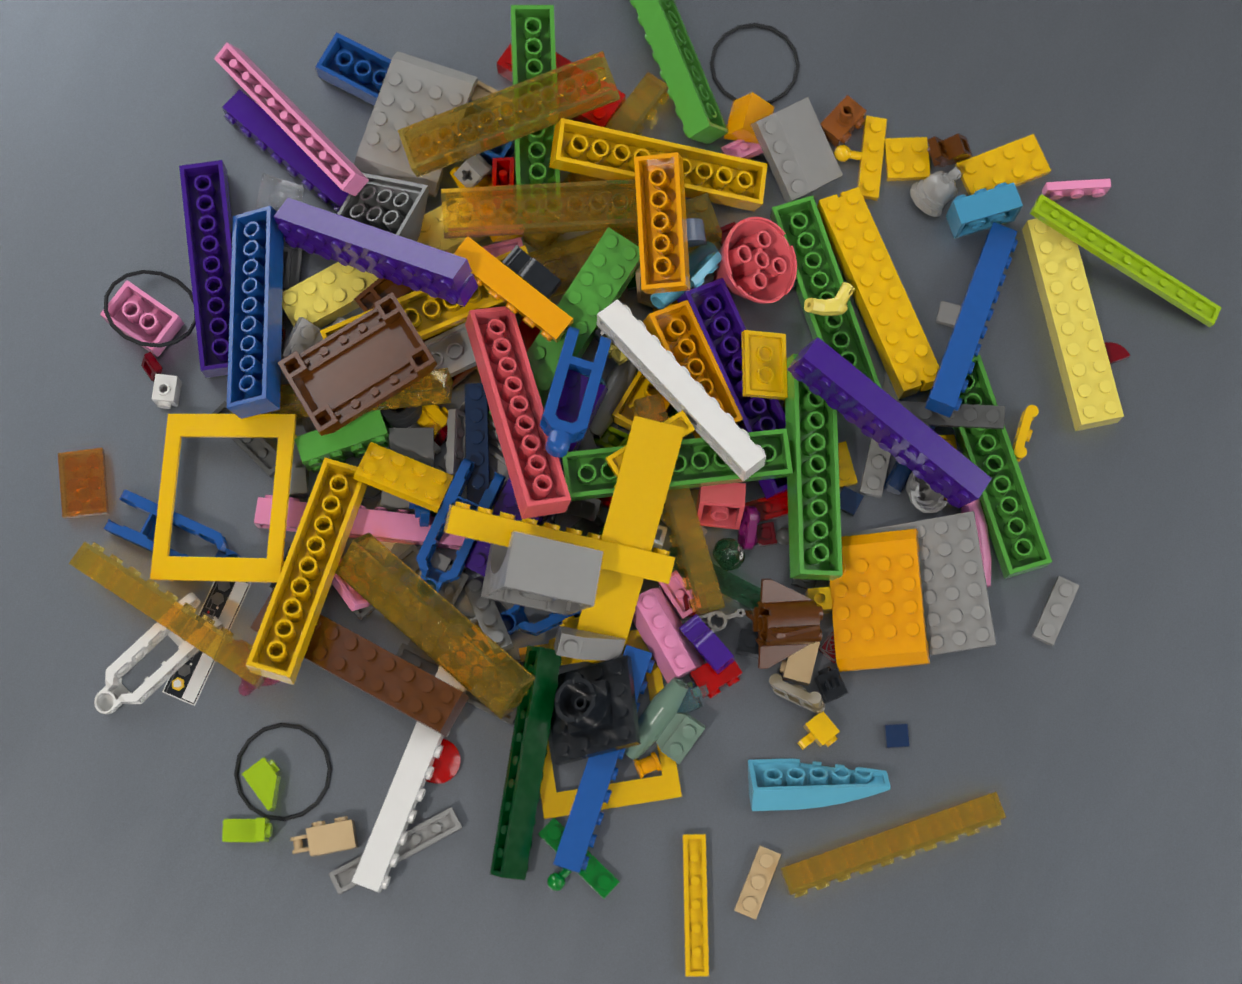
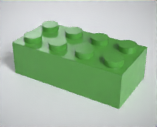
(345, 443)

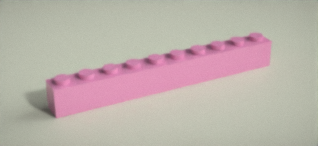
(291, 119)
(384, 525)

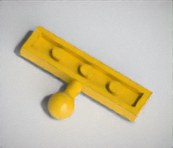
(870, 156)

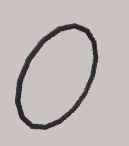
(764, 27)
(132, 339)
(280, 818)

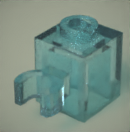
(692, 698)

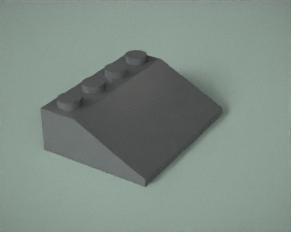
(389, 205)

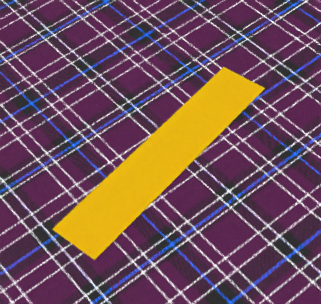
(633, 521)

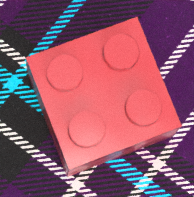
(721, 505)

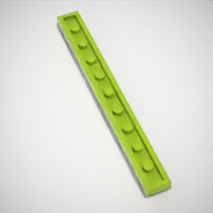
(1125, 260)

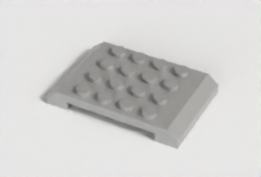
(409, 94)

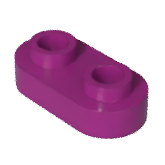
(747, 532)

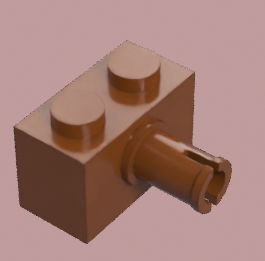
(843, 121)

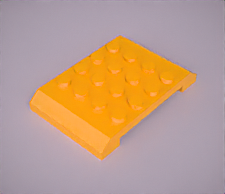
(879, 603)

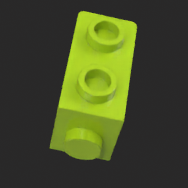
(246, 830)

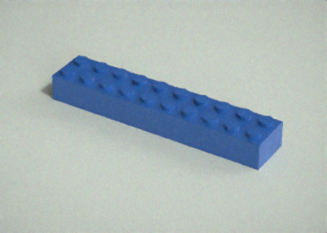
(363, 73)
(255, 314)

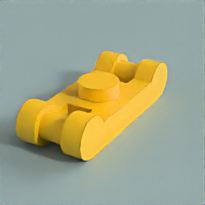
(1023, 432)

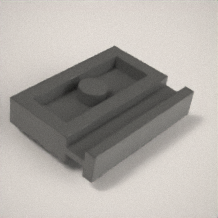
(291, 267)

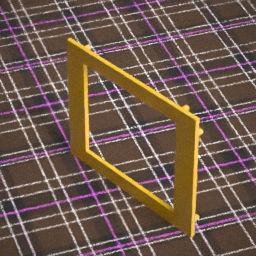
(224, 568)
(623, 793)

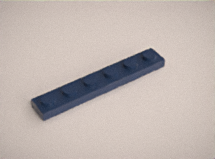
(477, 440)

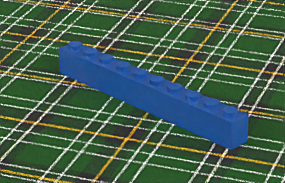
(971, 320)
(594, 785)

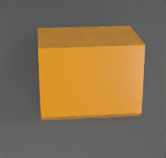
(744, 113)

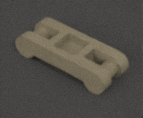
(797, 694)

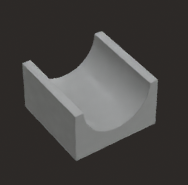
(542, 574)

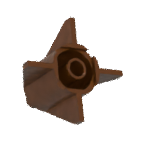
(783, 622)

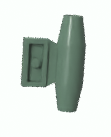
(664, 725)

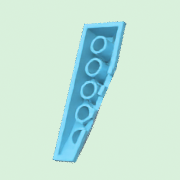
(797, 785)

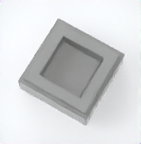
(947, 314)

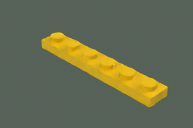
(695, 905)

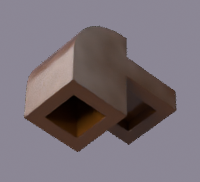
(948, 151)

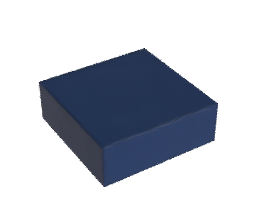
(849, 501)
(896, 735)

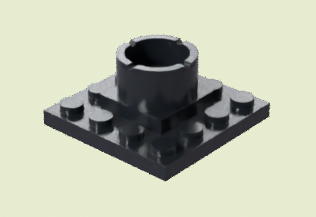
(594, 711)

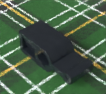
(532, 271)

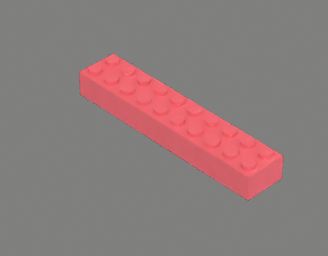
(516, 412)

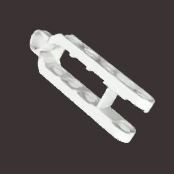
(116, 694)

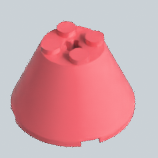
(757, 261)

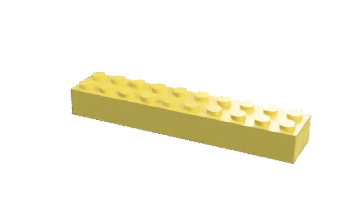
(333, 290)
(1073, 327)

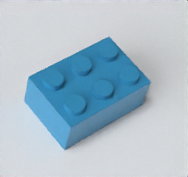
(983, 208)

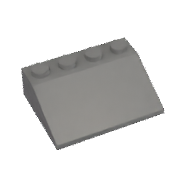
(796, 149)

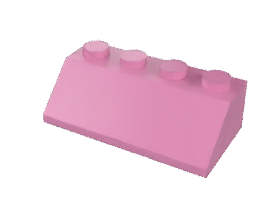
(660, 630)

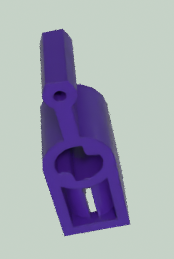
(707, 644)

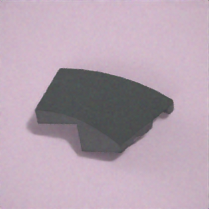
(414, 443)

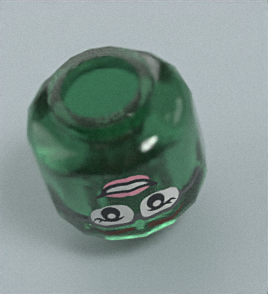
(728, 554)

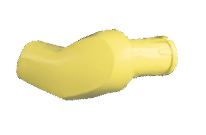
(833, 306)

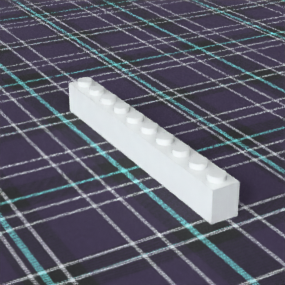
(681, 390)
(400, 802)

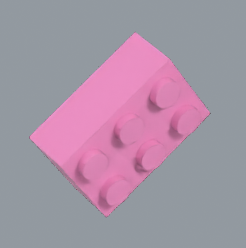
(143, 317)

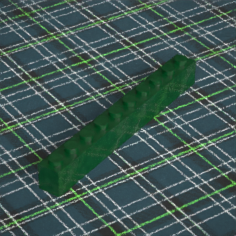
(526, 766)

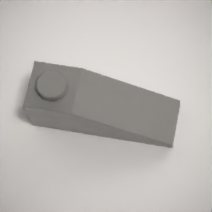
(587, 645)

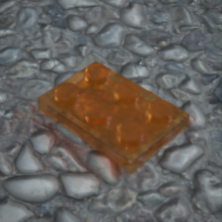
(83, 483)

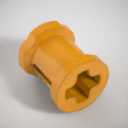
(647, 765)

